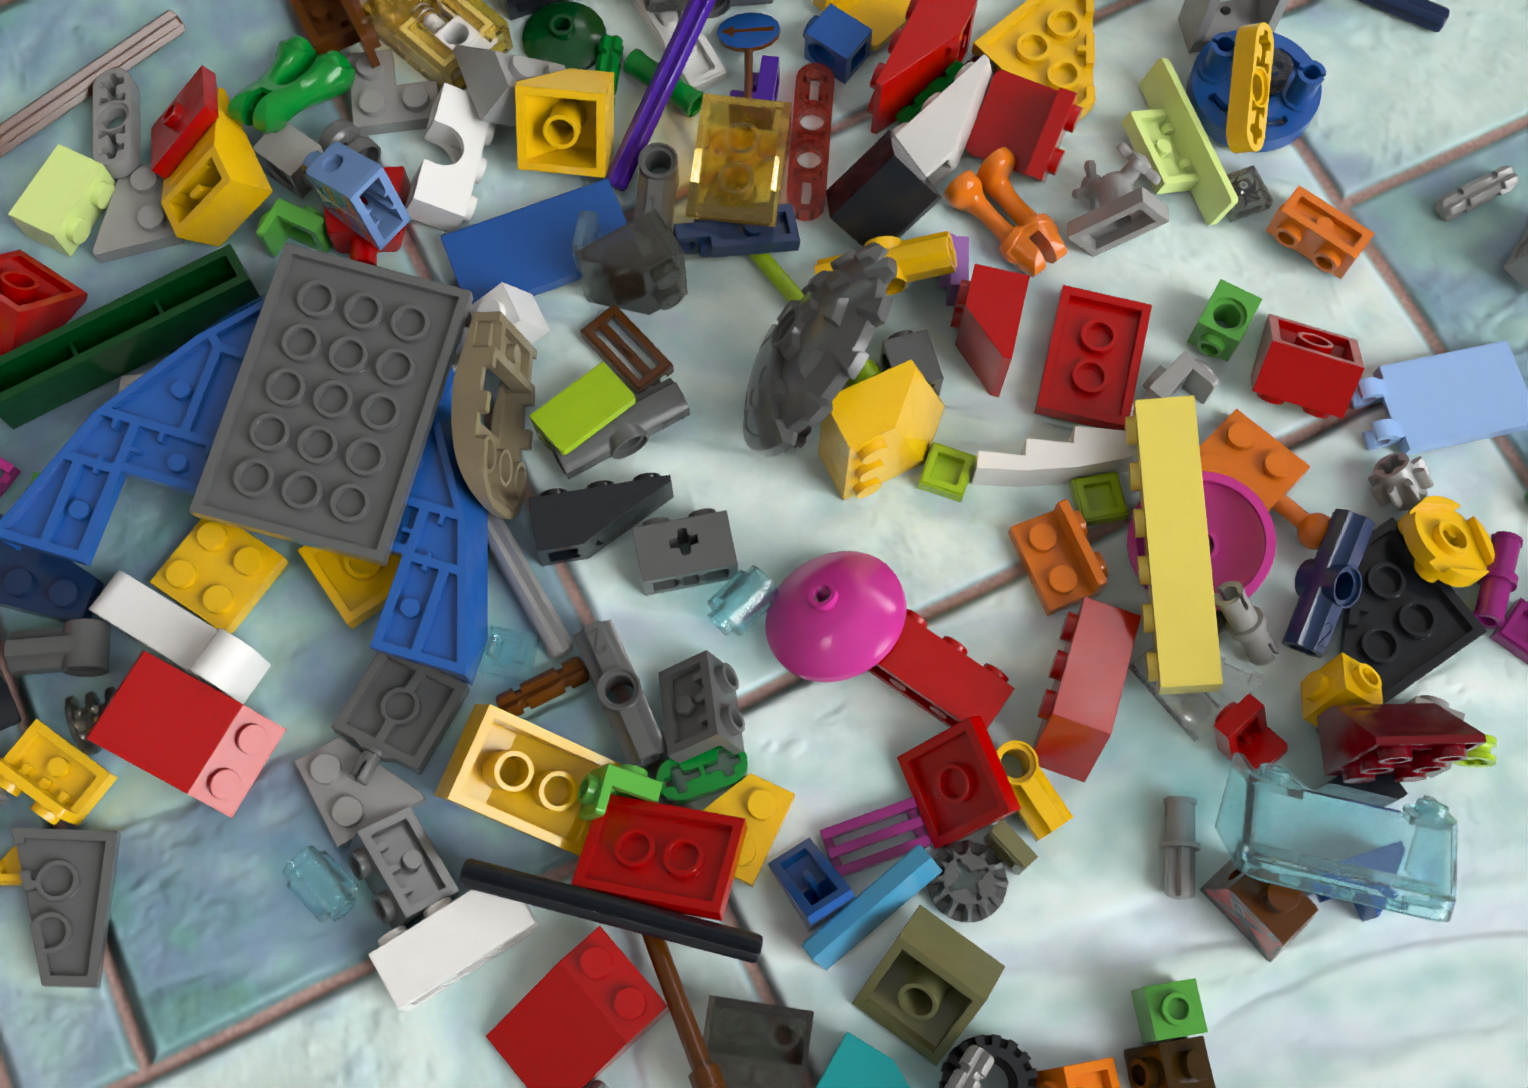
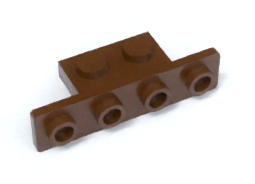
(337, 26)

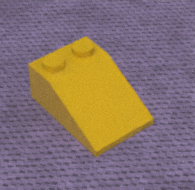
(520, 777)

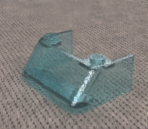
(1339, 844)

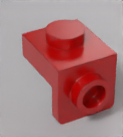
(1245, 731)

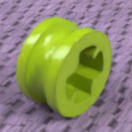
(1481, 755)

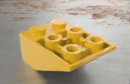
(215, 183)

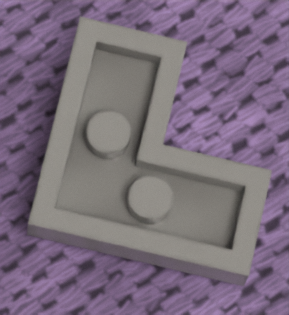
(382, 105)

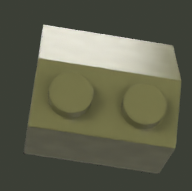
(929, 985)

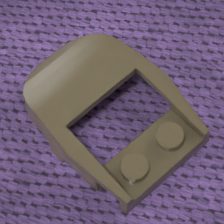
(485, 457)

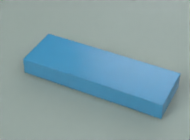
(871, 907)

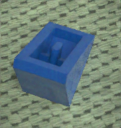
(811, 883)

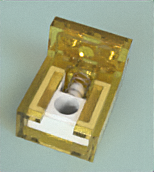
(452, 22)

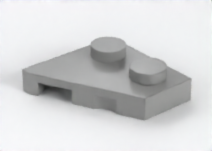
(347, 803)

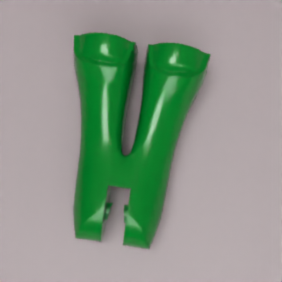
(291, 84)

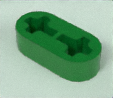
(706, 783)

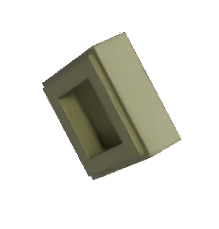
(1010, 847)

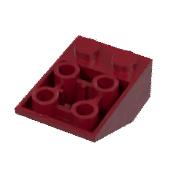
(1392, 740)

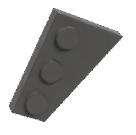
(69, 900)

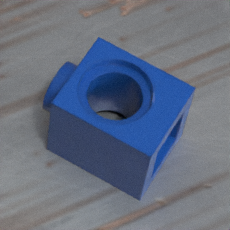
(837, 42)

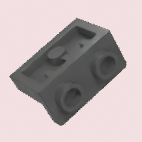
(700, 707)
(400, 868)

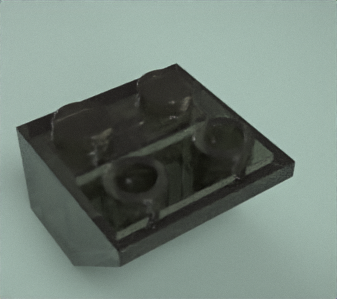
(758, 1042)

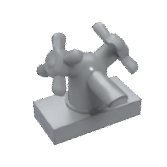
(1116, 208)

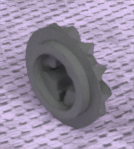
(961, 904)

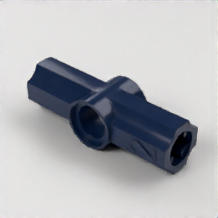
(1328, 583)

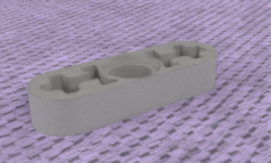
(126, 135)

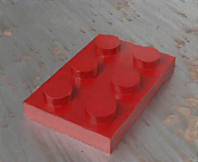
(1093, 358)
(662, 856)

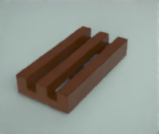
(650, 377)

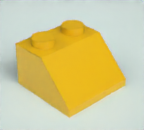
(566, 122)

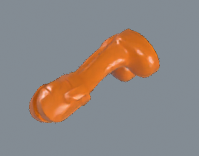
(1033, 237)

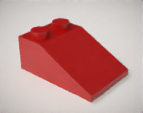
(186, 733)
(578, 1017)

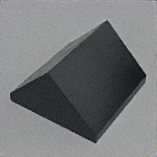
(881, 193)

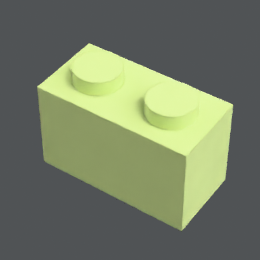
(64, 200)

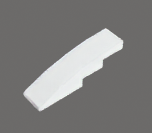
(1050, 462)

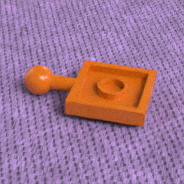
(1266, 467)

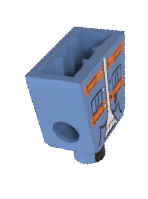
(344, 175)

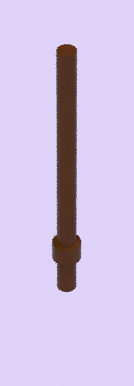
(704, 1072)

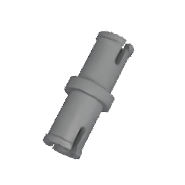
(1245, 623)

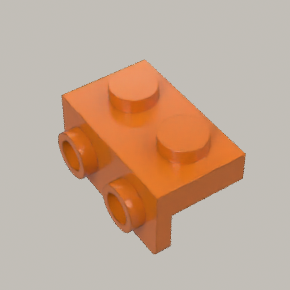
(1319, 232)

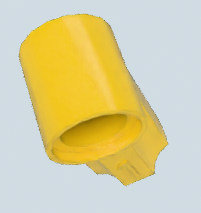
(1040, 804)

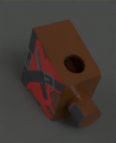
(1260, 910)

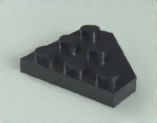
(1400, 619)

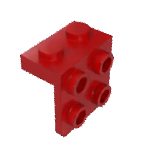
(1027, 121)

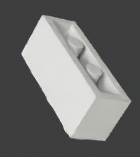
(449, 944)

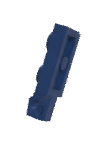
(738, 239)

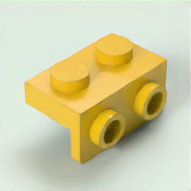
(54, 775)

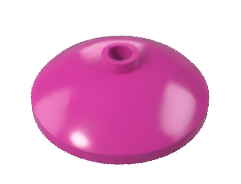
(1238, 533)
(845, 631)

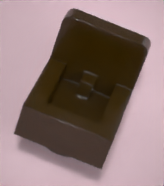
(1170, 1065)

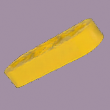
(1250, 88)

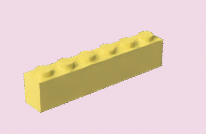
(1175, 545)

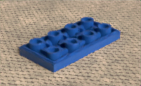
(529, 244)

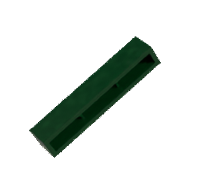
(121, 336)

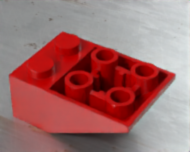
(929, 43)

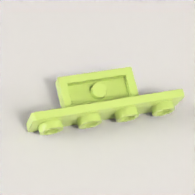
(1178, 144)

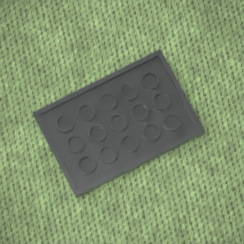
(333, 404)

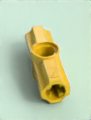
(915, 258)

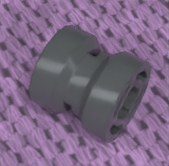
(349, 135)

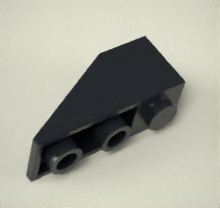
(584, 521)

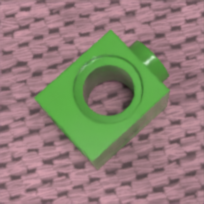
(1234, 308)
(1169, 1010)

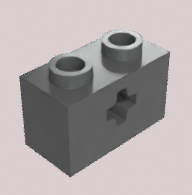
(661, 559)

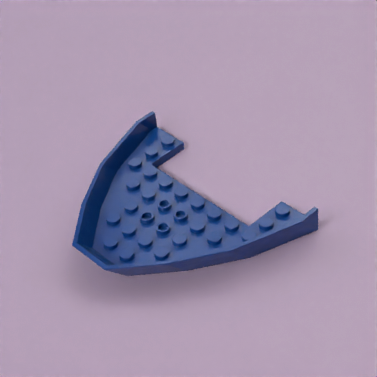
(163, 435)

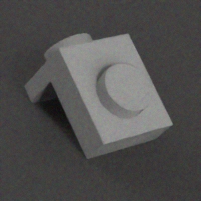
(1184, 373)

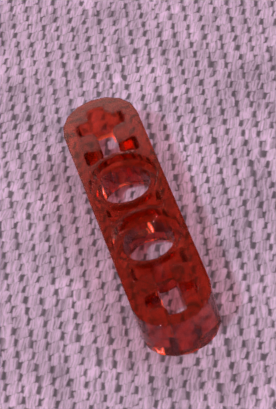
(811, 141)

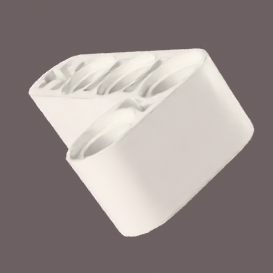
(181, 637)

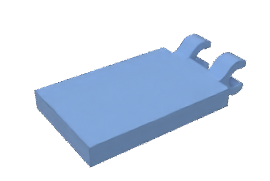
(1445, 399)

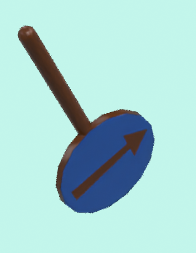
(747, 34)

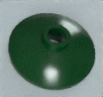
(574, 47)

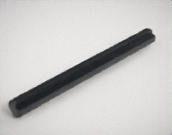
(611, 910)

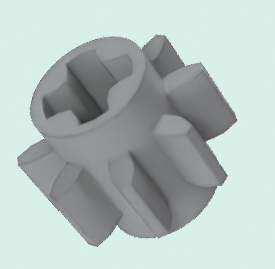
(1400, 481)

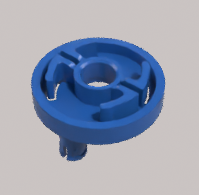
(1292, 105)

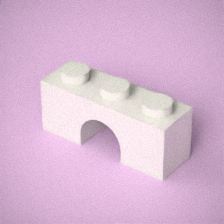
(443, 192)

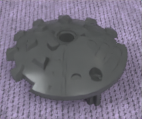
(816, 349)

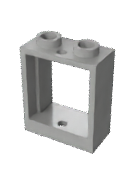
(1206, 18)

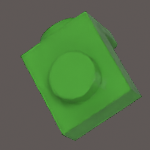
(290, 221)
(622, 781)

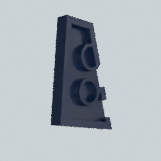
(46, 585)

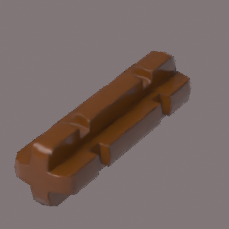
(543, 687)

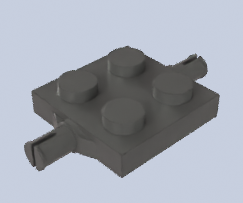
(398, 714)

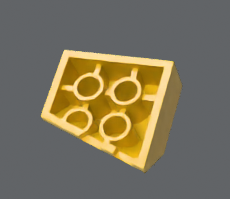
(879, 429)

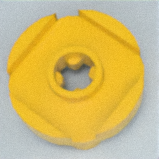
(1446, 543)

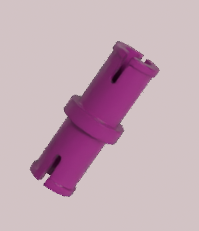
(1499, 581)

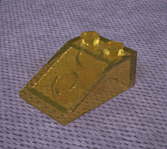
(739, 160)

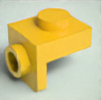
(1339, 683)

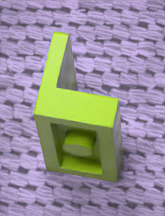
(582, 409)

